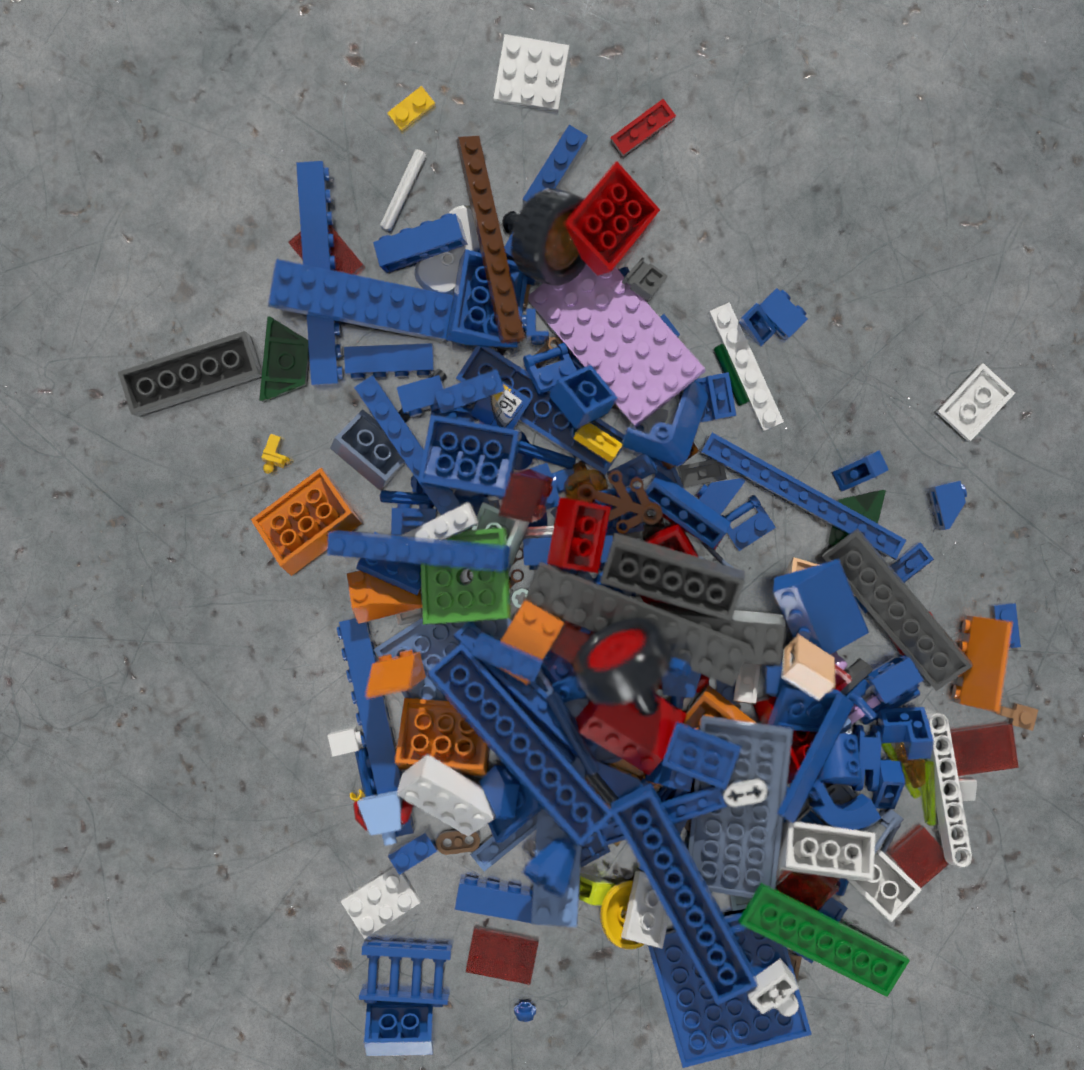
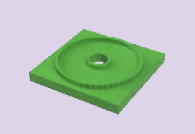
(451, 601)

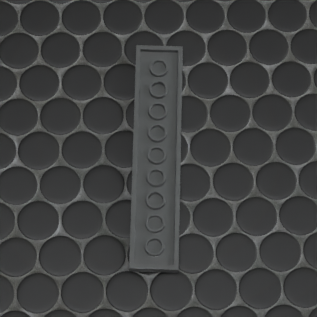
(598, 607)

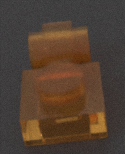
(915, 768)

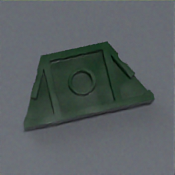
(283, 361)
(865, 504)

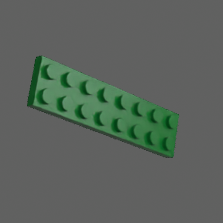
(823, 939)

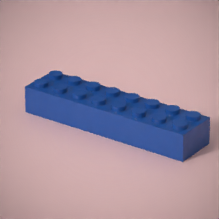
(360, 300)
(542, 412)

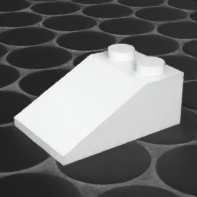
(889, 889)

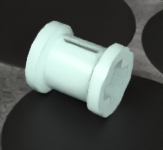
(518, 592)

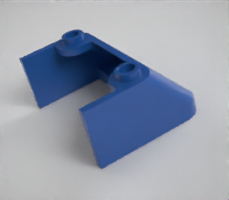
(673, 441)

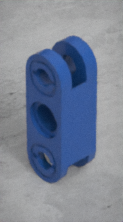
(870, 757)

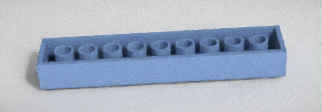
(546, 907)

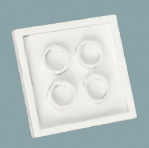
(531, 73)

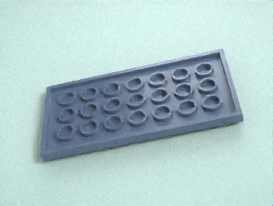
(741, 843)

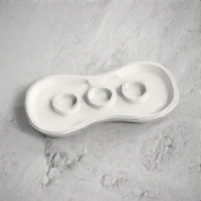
(441, 271)

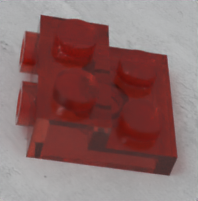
(809, 888)

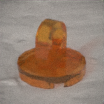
(581, 476)

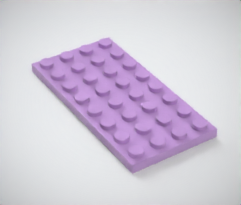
(620, 339)

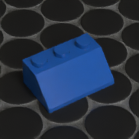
(399, 1029)

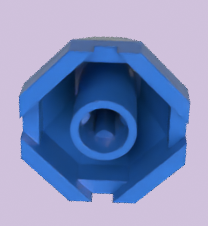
(552, 866)

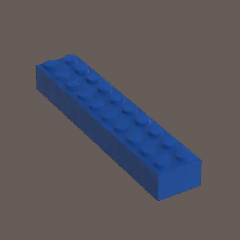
(519, 745)
(684, 894)

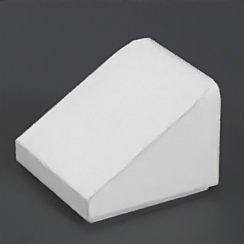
(968, 789)

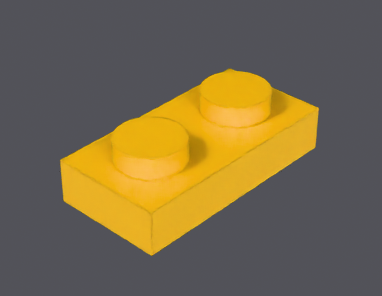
(411, 108)
(598, 441)

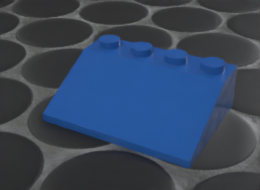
(472, 310)
(469, 455)
(820, 606)

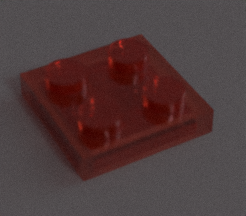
(920, 857)

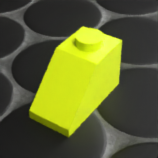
(593, 889)

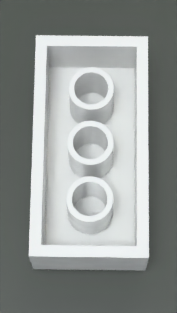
(446, 795)
(827, 851)

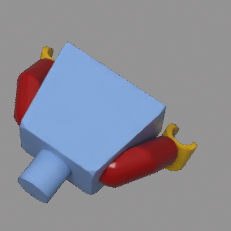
(382, 814)

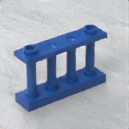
(417, 953)

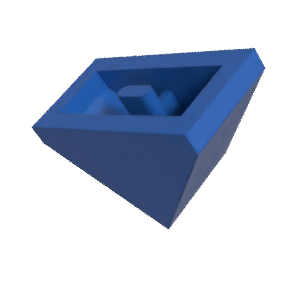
(757, 324)

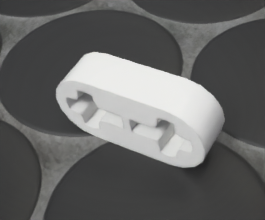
(745, 787)

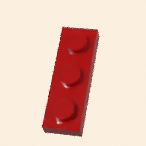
(643, 127)

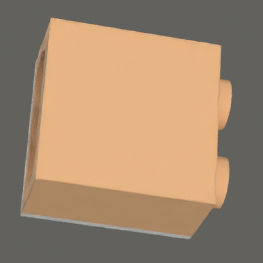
(808, 667)

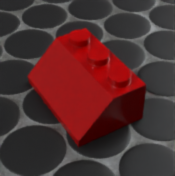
(578, 535)

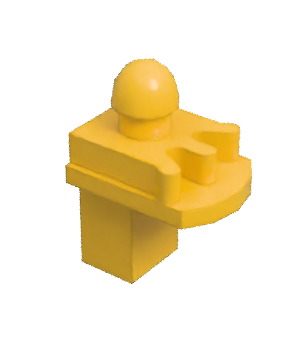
(271, 456)

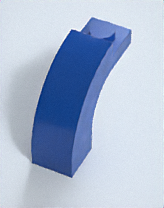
(851, 815)

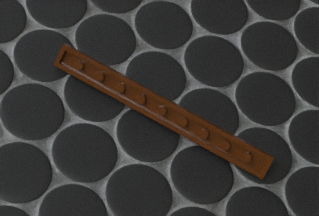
(490, 239)

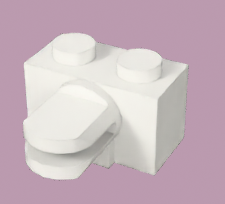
(775, 989)

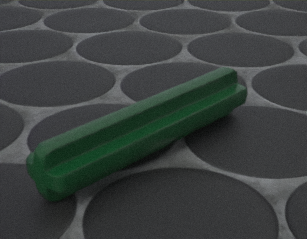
(728, 366)

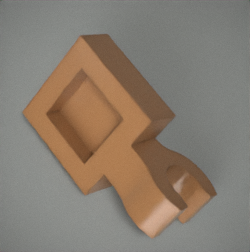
(1020, 715)

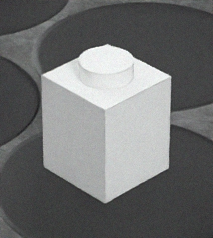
(344, 741)

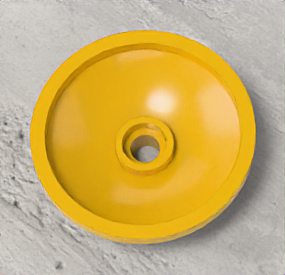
(610, 915)

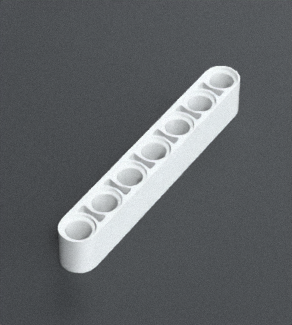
(953, 798)

